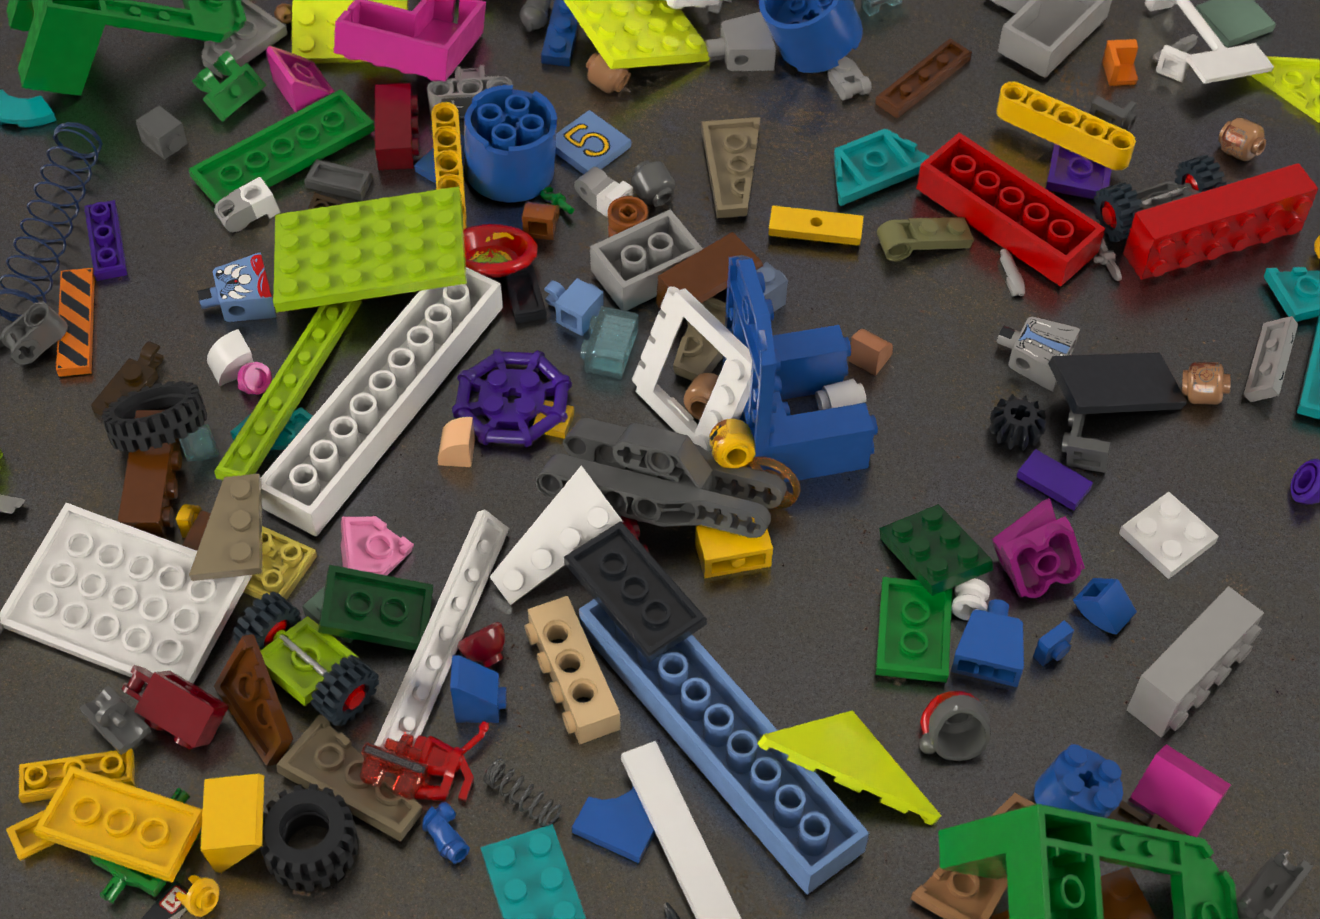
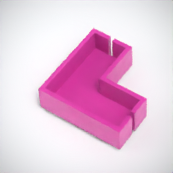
(410, 41)

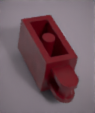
(176, 706)

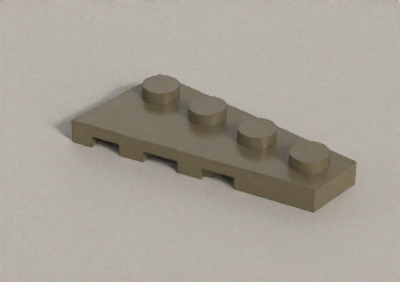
(731, 160)
(332, 762)

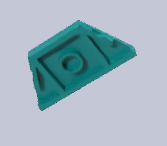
(874, 164)

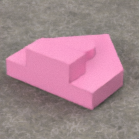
(371, 545)

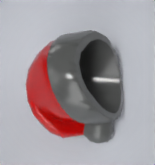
(955, 726)

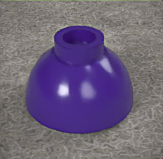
(1306, 483)

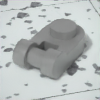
(848, 79)

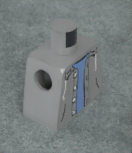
(1036, 346)

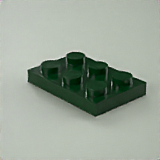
(936, 549)
(375, 607)

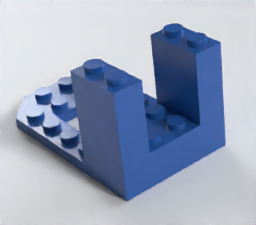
(792, 368)

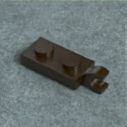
(130, 377)

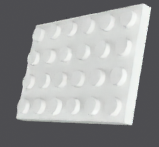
(120, 597)

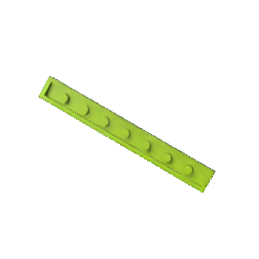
(286, 390)

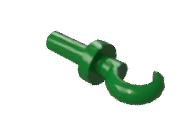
(556, 199)

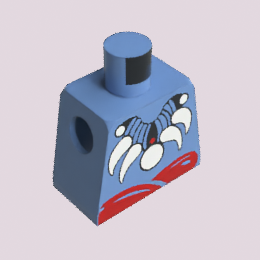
(240, 290)

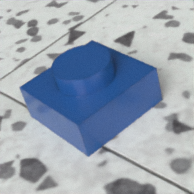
(1054, 644)

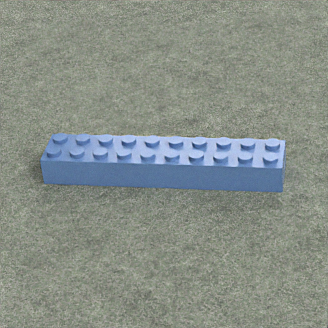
(720, 732)

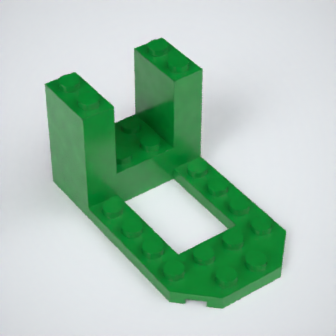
(68, 33)
(1056, 855)

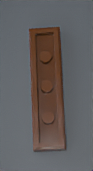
(923, 78)

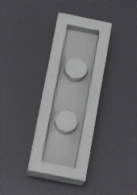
(1271, 359)

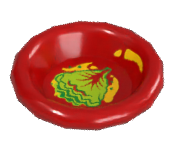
(498, 249)

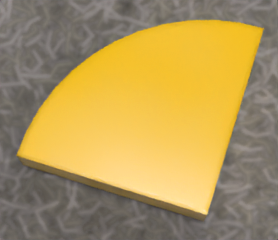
(186, 518)

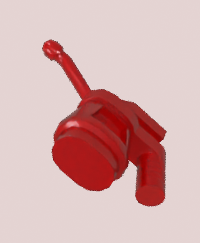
(446, 762)

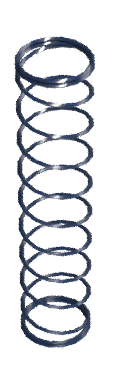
(10, 316)

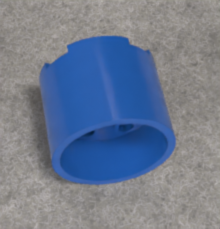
(813, 32)
(509, 143)

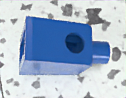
(991, 646)

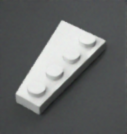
(567, 523)

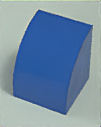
(1105, 604)

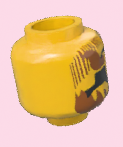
(732, 443)

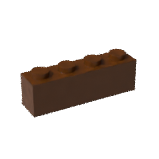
(150, 486)

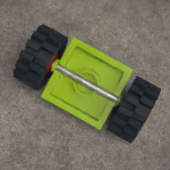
(306, 662)

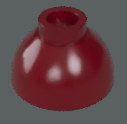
(484, 644)

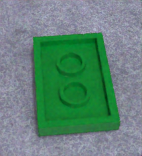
(913, 631)

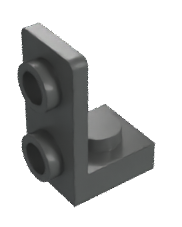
(1084, 452)

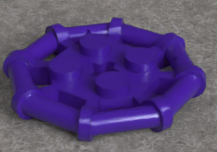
(508, 382)

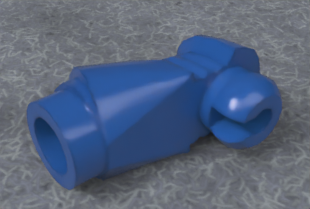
(445, 837)

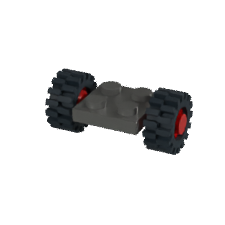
(1118, 202)

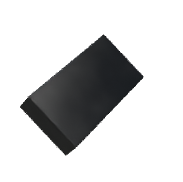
(525, 295)

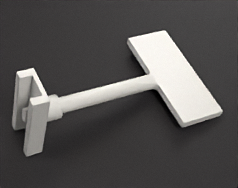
(1221, 62)

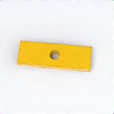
(816, 225)
(41, 779)

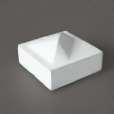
(1173, 63)

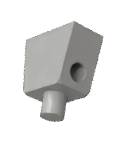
(744, 44)

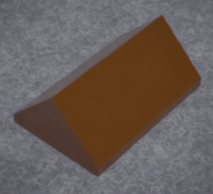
(705, 271)

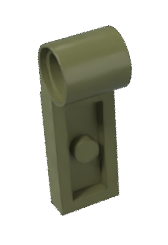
(903, 236)

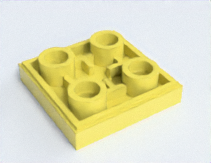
(282, 565)

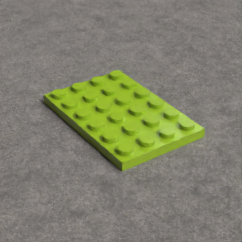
(369, 249)

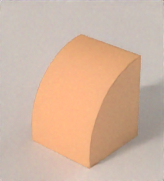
(457, 443)

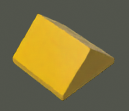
(231, 819)

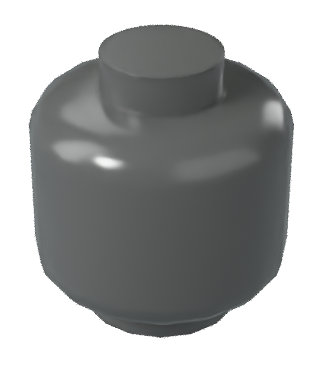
(653, 183)

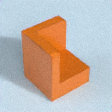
(1119, 62)

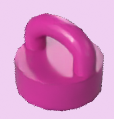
(254, 378)

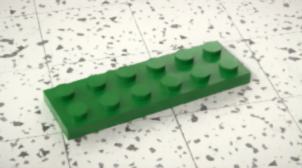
(284, 146)

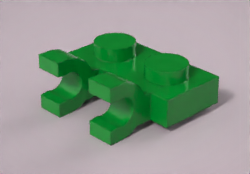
(234, 91)

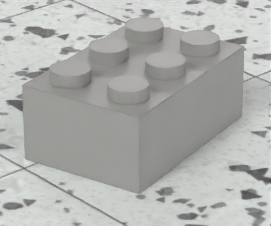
(635, 258)

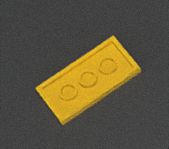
(120, 823)

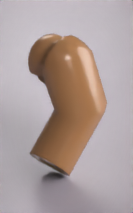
(283, 13)

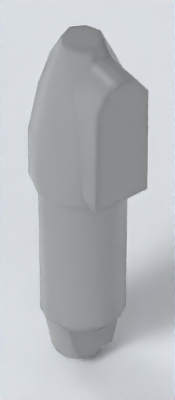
(1183, 45)
(1014, 278)

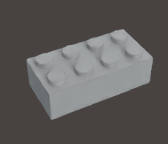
(1195, 662)

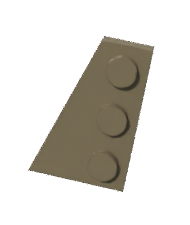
(695, 352)
(233, 532)

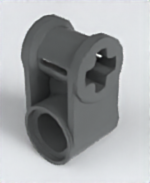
(35, 330)

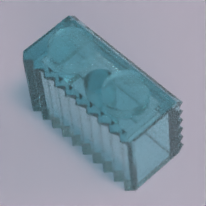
(610, 342)

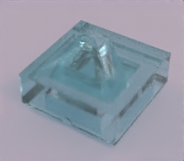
(200, 445)

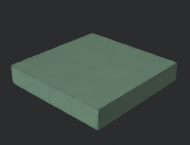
(1235, 20)

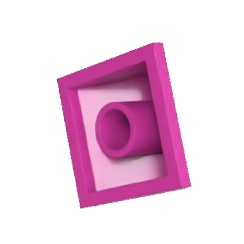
(297, 78)
(1179, 791)

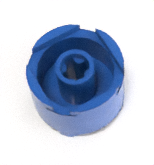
(1081, 783)

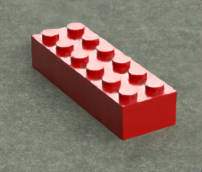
(1010, 208)
(1219, 221)

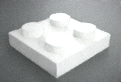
(1168, 535)

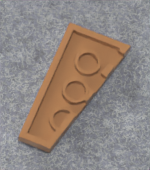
(965, 895)

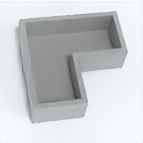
(1048, 30)

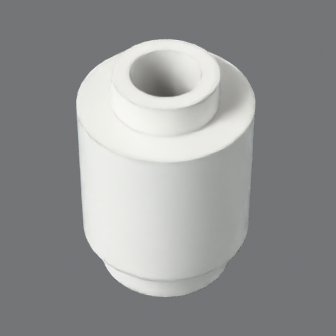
(840, 394)

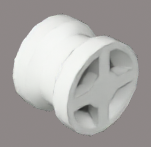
(969, 597)

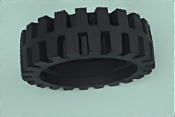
(181, 415)

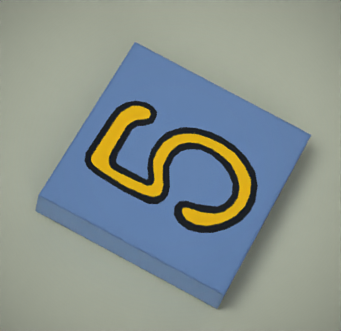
(590, 143)

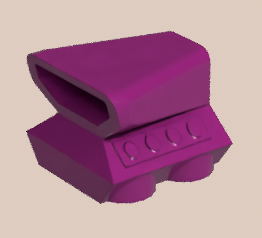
(1039, 551)

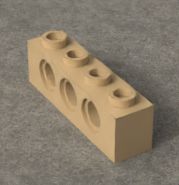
(559, 621)

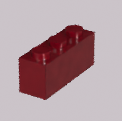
(396, 126)

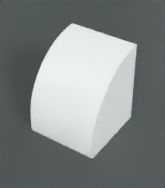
(228, 357)

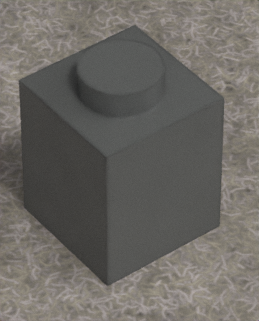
(161, 132)

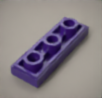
(105, 240)

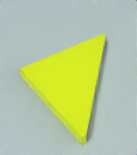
(1296, 82)
(856, 759)

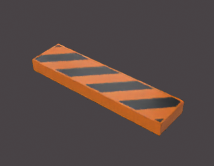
(77, 309)

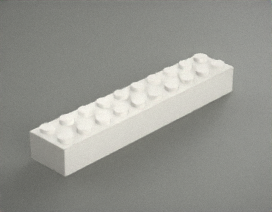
(377, 401)

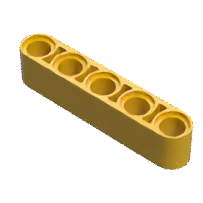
(1065, 125)
(448, 150)

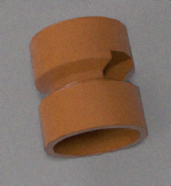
(625, 213)

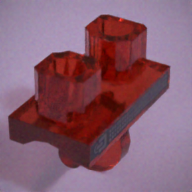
(410, 772)

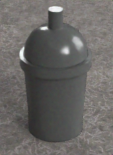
(535, 14)

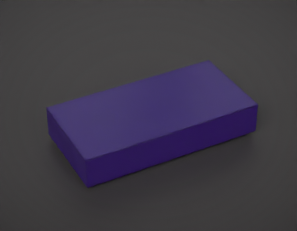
(1054, 479)

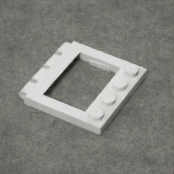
(732, 385)

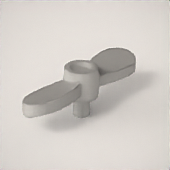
(1108, 258)

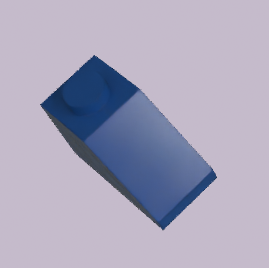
(475, 692)

